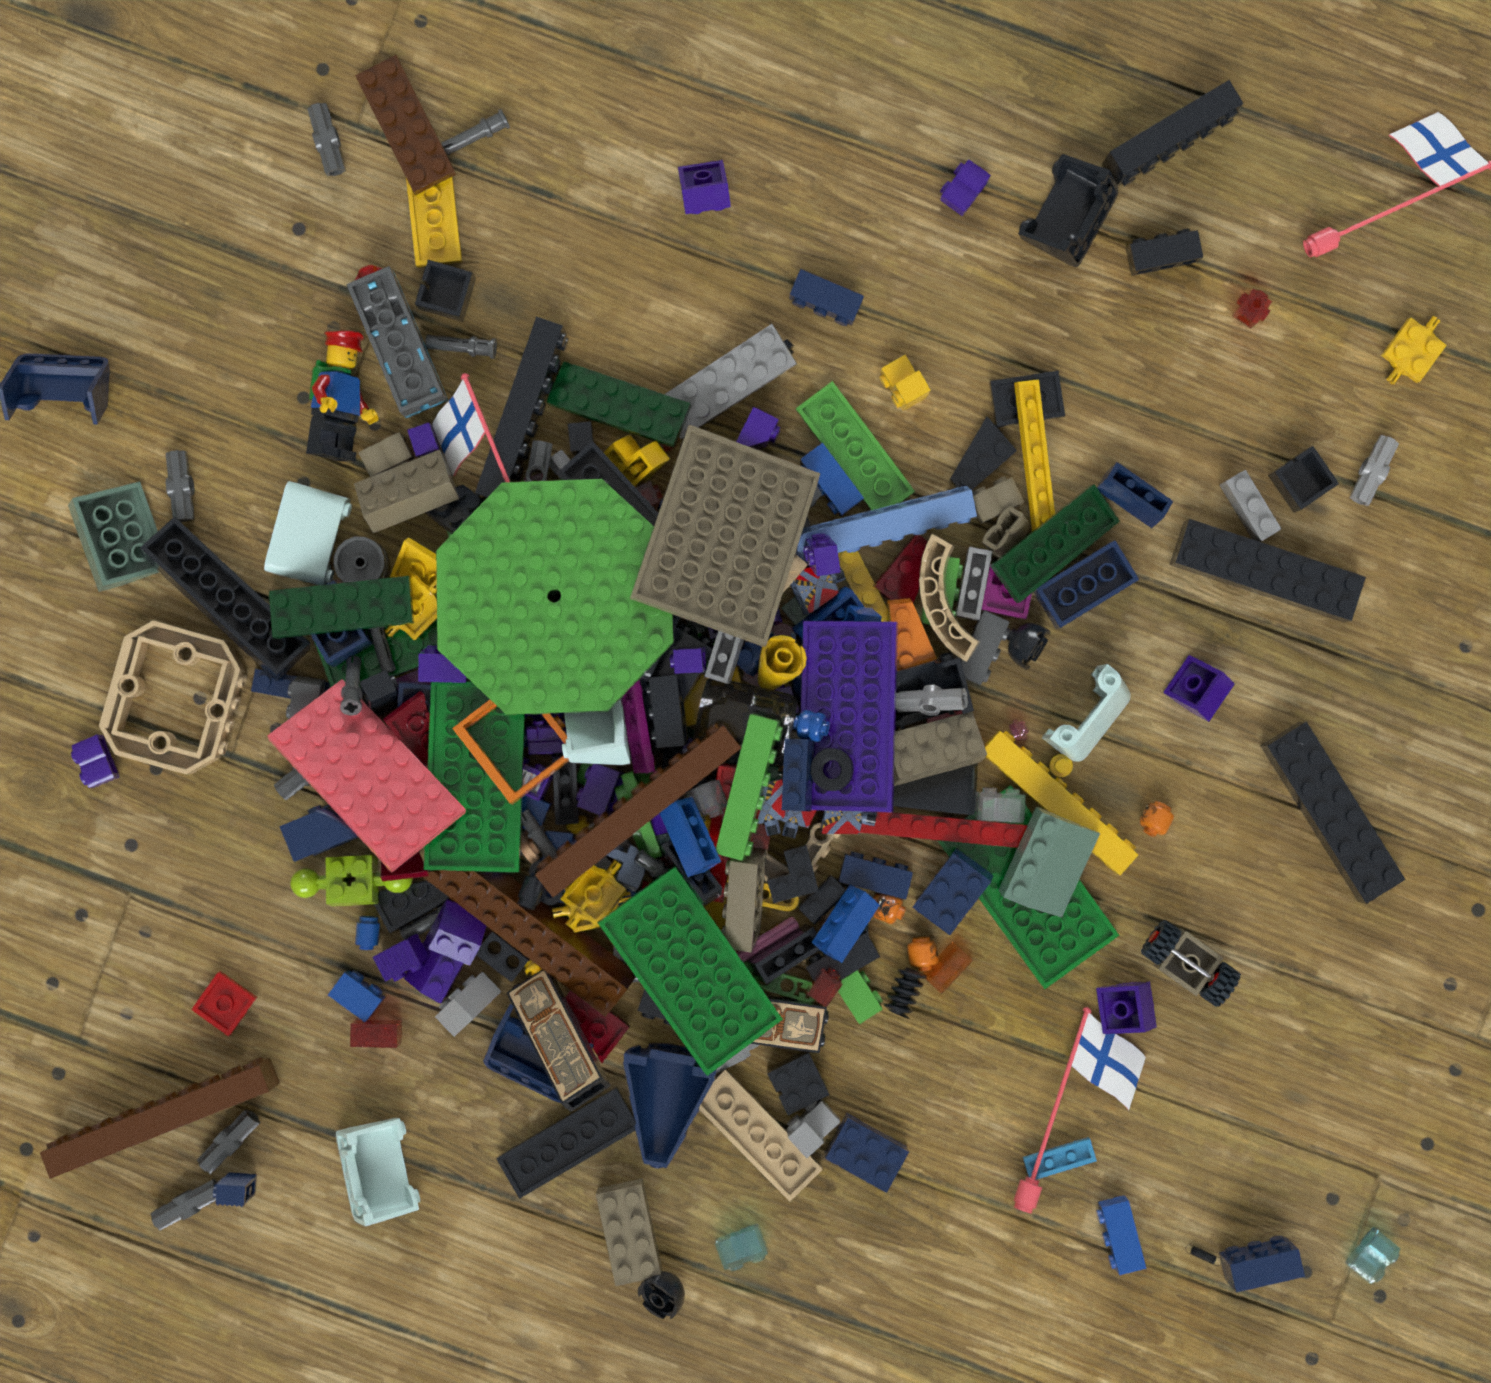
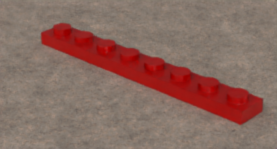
(946, 829)

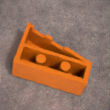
(912, 642)

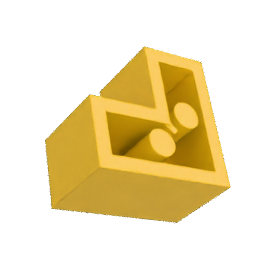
(904, 382)
(635, 462)

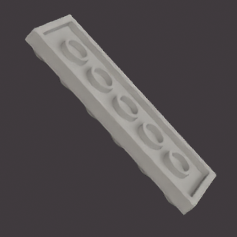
(734, 377)

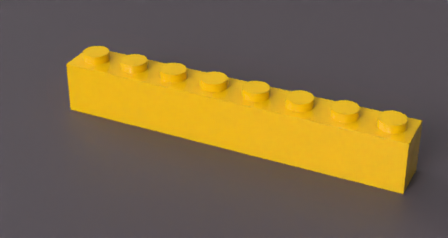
(1054, 798)

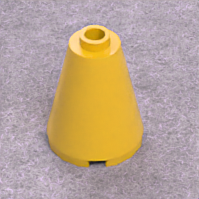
(780, 662)

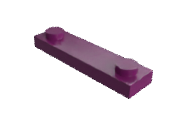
(637, 730)

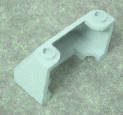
(306, 534)
(597, 737)
(1079, 742)
(376, 1171)

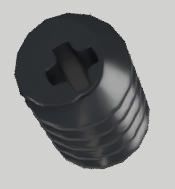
(905, 991)

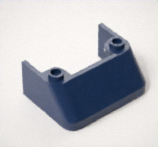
(56, 379)
(316, 832)
(516, 1059)

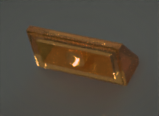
(948, 968)

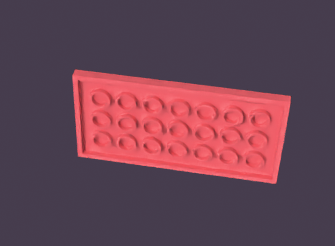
(367, 777)

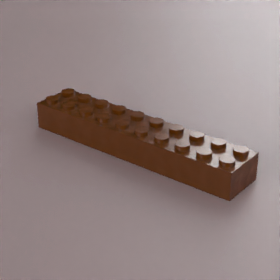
(637, 810)
(546, 940)
(160, 1117)

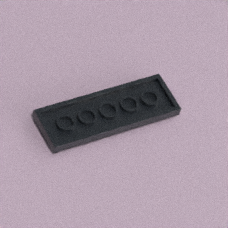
(567, 1142)

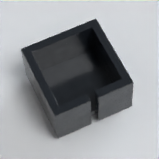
(448, 291)
(1303, 479)
(797, 1082)

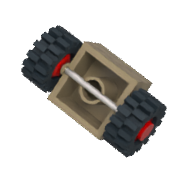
(1190, 963)

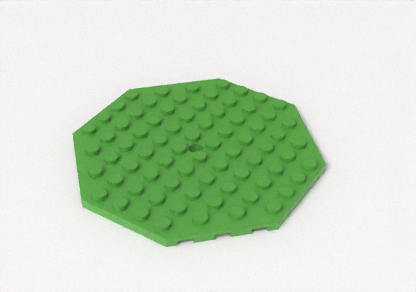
(497, 606)

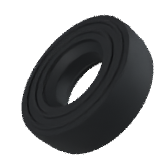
(821, 759)

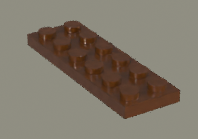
(405, 125)

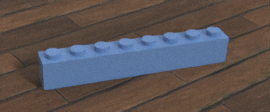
(895, 521)

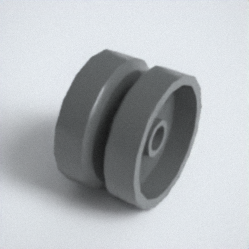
(352, 551)

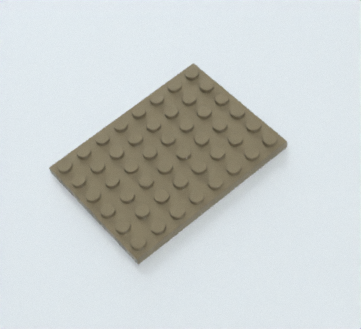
(725, 536)

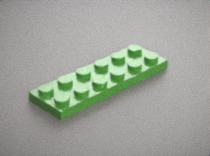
(854, 448)

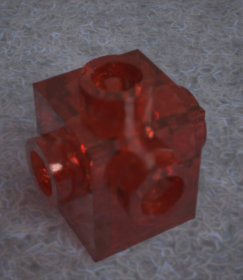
(1252, 307)

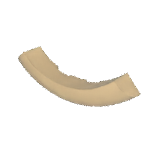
(936, 602)

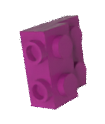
(999, 600)

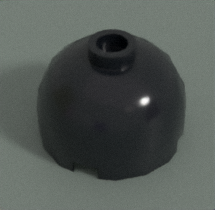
(1027, 643)
(662, 1294)

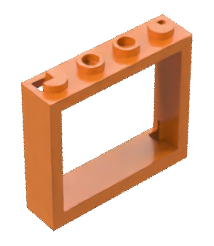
(462, 731)

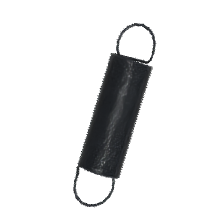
(1206, 1256)

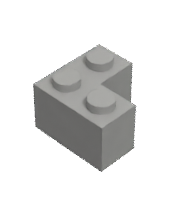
(465, 1005)
(811, 1127)

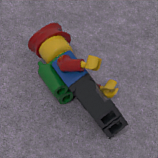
(337, 399)

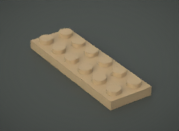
(758, 1135)

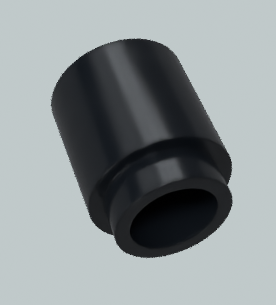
(531, 892)

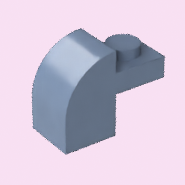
(630, 872)

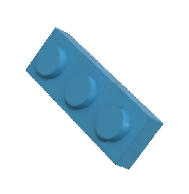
(1061, 1158)

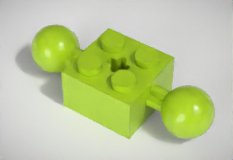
(339, 870)

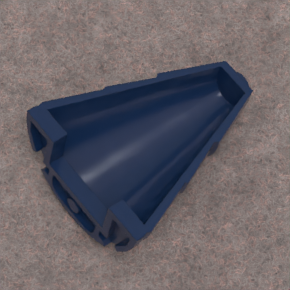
(664, 1097)

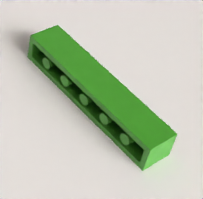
(747, 787)

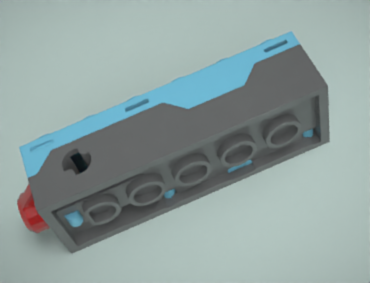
(396, 340)

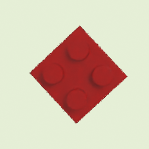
(224, 1003)

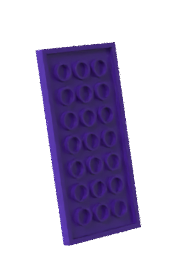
(853, 682)

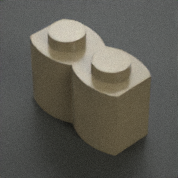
(386, 454)
(996, 499)
(1010, 530)

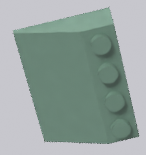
(111, 531)
(1048, 863)

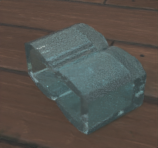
(741, 1247)
(1373, 1256)

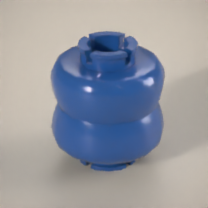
(811, 725)

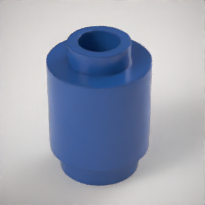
(367, 932)

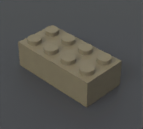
(406, 491)
(937, 748)
(744, 900)
(629, 1231)

